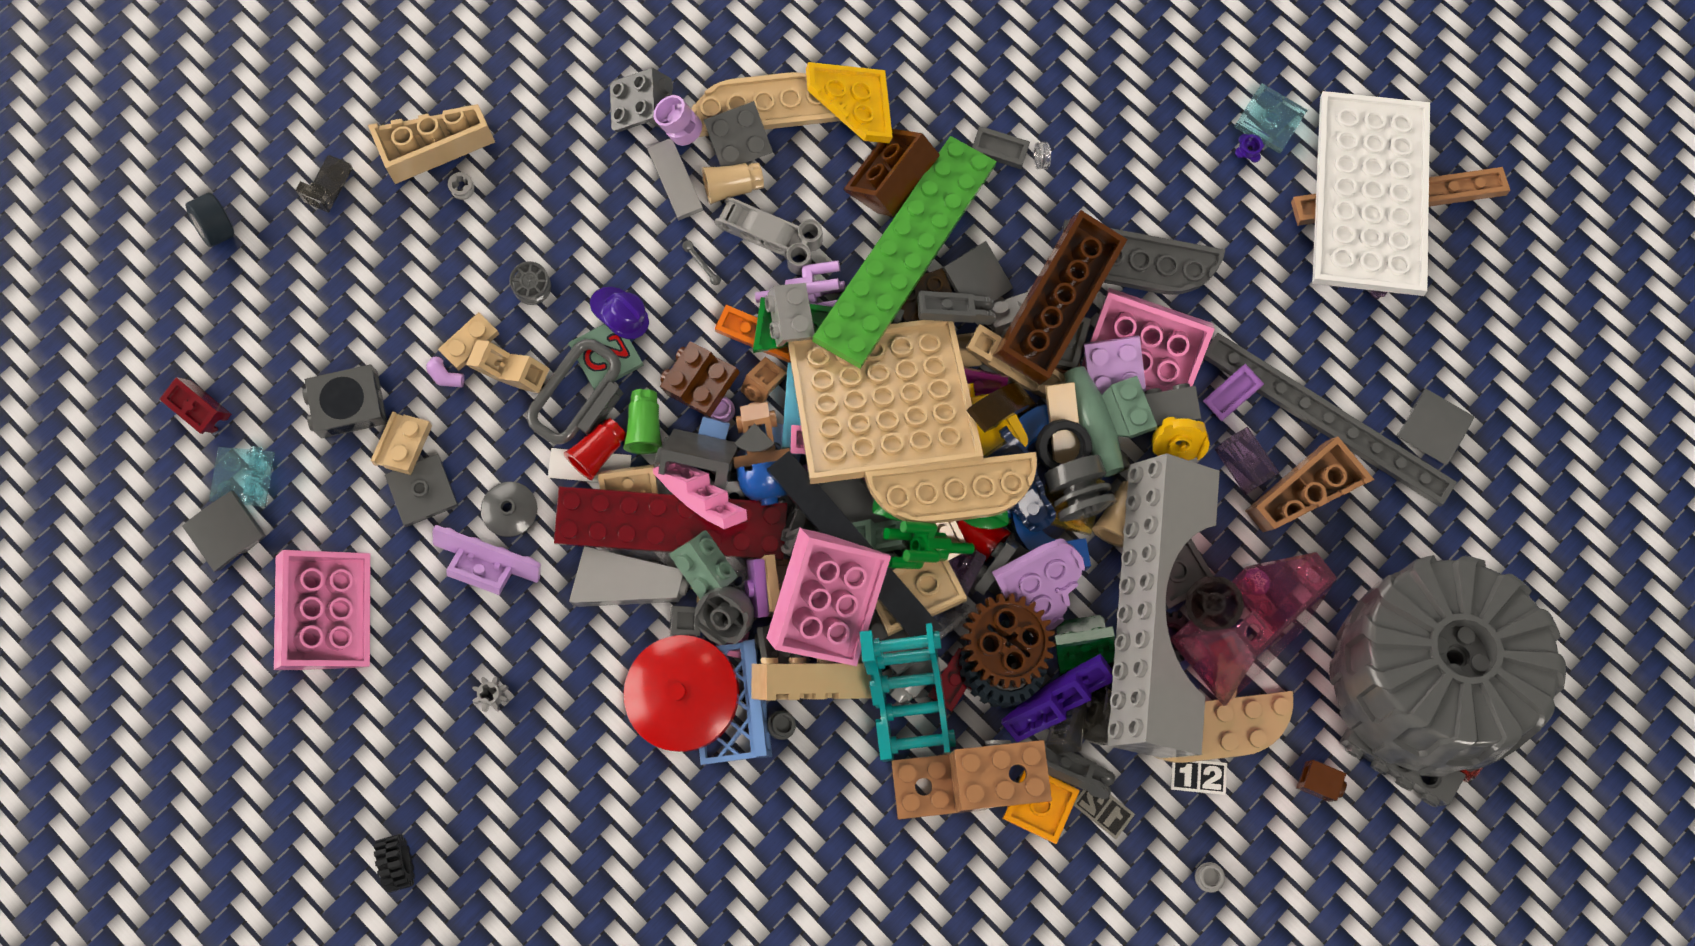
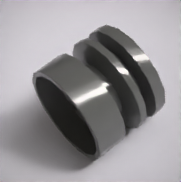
(1078, 484)

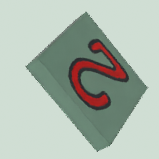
(595, 366)

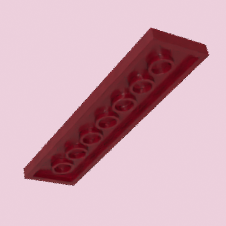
(661, 523)

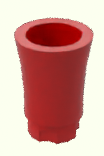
(595, 448)
(984, 540)

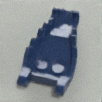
(1034, 508)

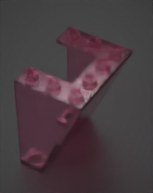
(1280, 603)

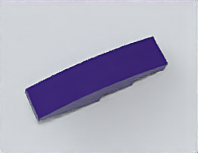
(1051, 702)

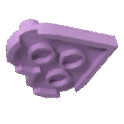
(1043, 577)

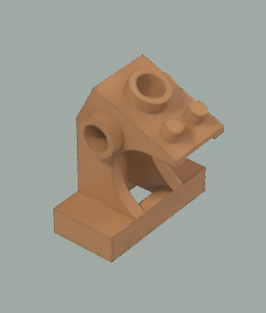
(760, 415)

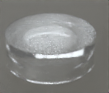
(1042, 155)

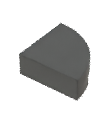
(754, 440)

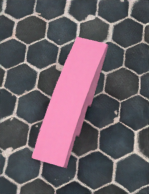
(697, 493)

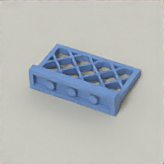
(756, 712)

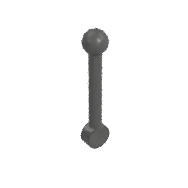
(688, 247)

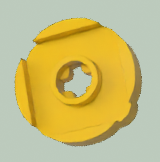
(1182, 429)

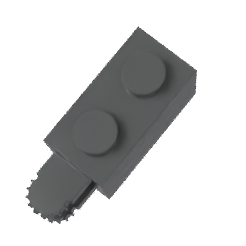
(1177, 403)

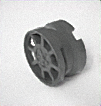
(530, 283)

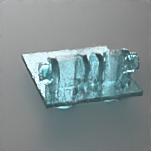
(243, 472)

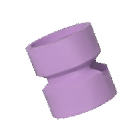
(677, 120)

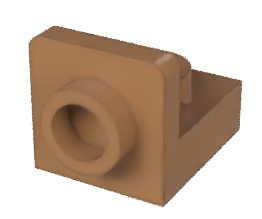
(762, 380)

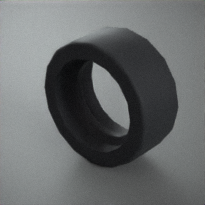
(1057, 425)

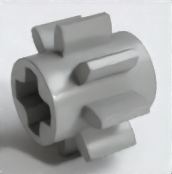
(498, 696)

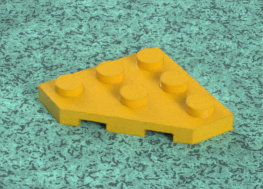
(855, 97)

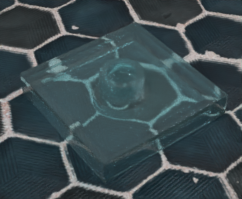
(1271, 118)

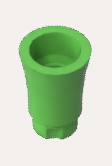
(643, 423)

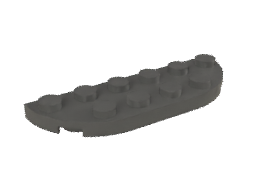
(1162, 264)

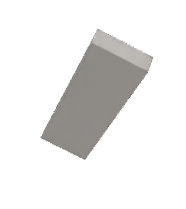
(675, 179)

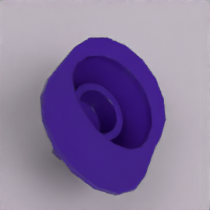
(620, 312)

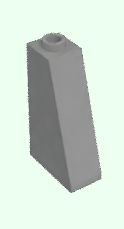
(622, 580)

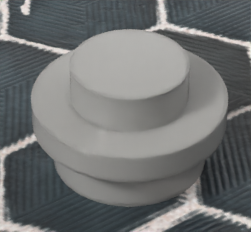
(1209, 877)

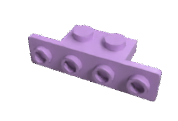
(483, 563)

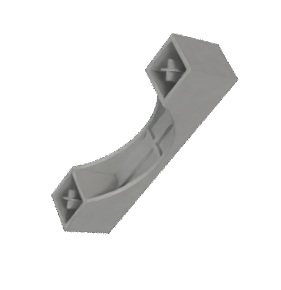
(1151, 696)

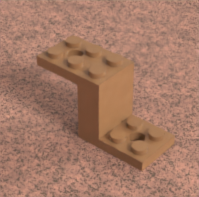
(971, 780)

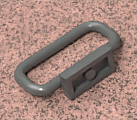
(595, 408)

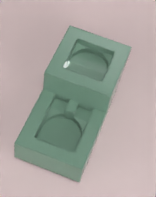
(874, 534)

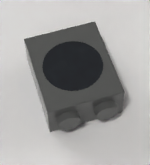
(344, 401)

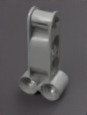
(771, 232)

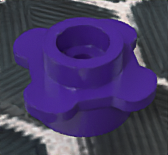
(1249, 141)

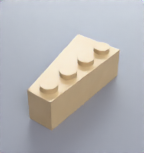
(430, 140)
(808, 680)

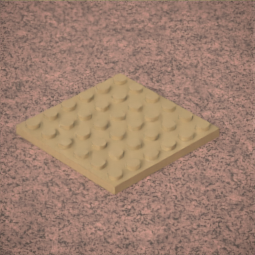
(893, 411)

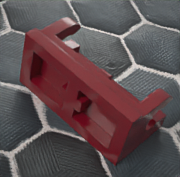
(194, 405)

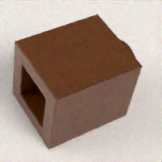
(1322, 781)

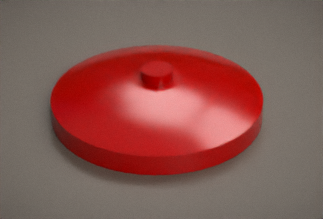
(681, 693)

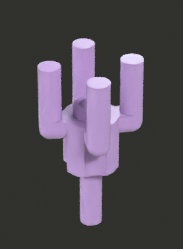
(815, 288)

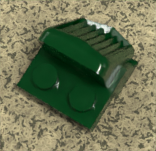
(1083, 639)

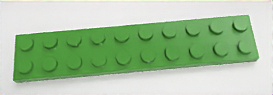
(904, 253)

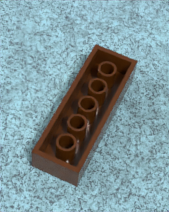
(1060, 297)

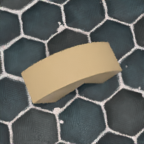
(508, 368)

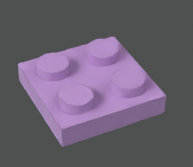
(1114, 361)

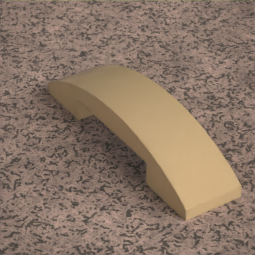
(983, 346)

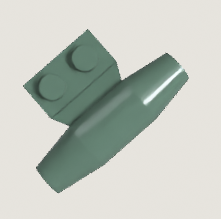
(1110, 415)

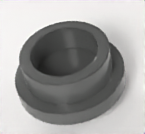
(781, 725)

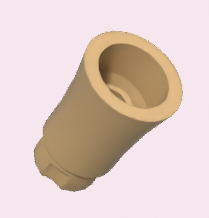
(731, 180)
(1112, 521)

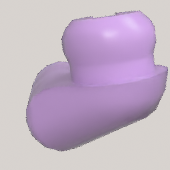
(440, 375)

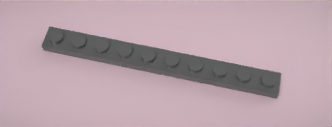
(1334, 422)

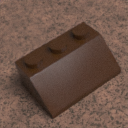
(892, 172)

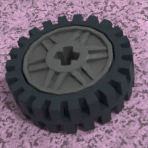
(995, 694)

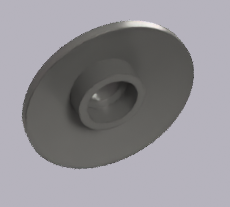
(516, 520)

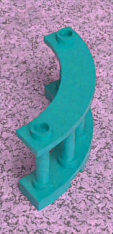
(875, 660)

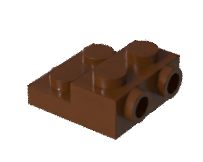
(698, 379)

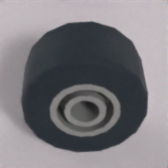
(210, 219)

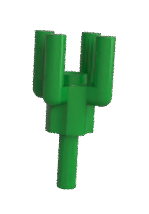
(925, 545)

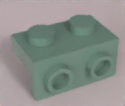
(703, 564)

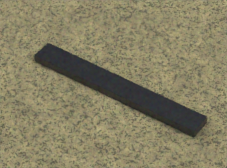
(830, 520)

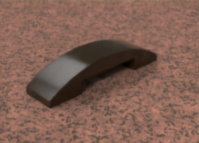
(1001, 405)

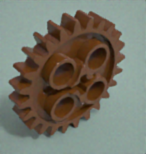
(994, 663)

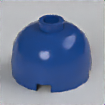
(758, 484)

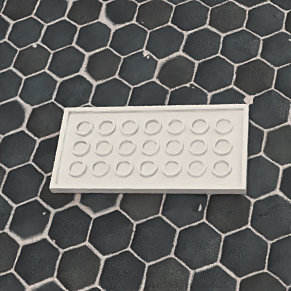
(1372, 194)

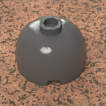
(725, 615)

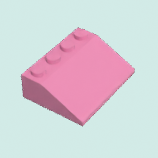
(1170, 340)
(827, 598)
(322, 610)

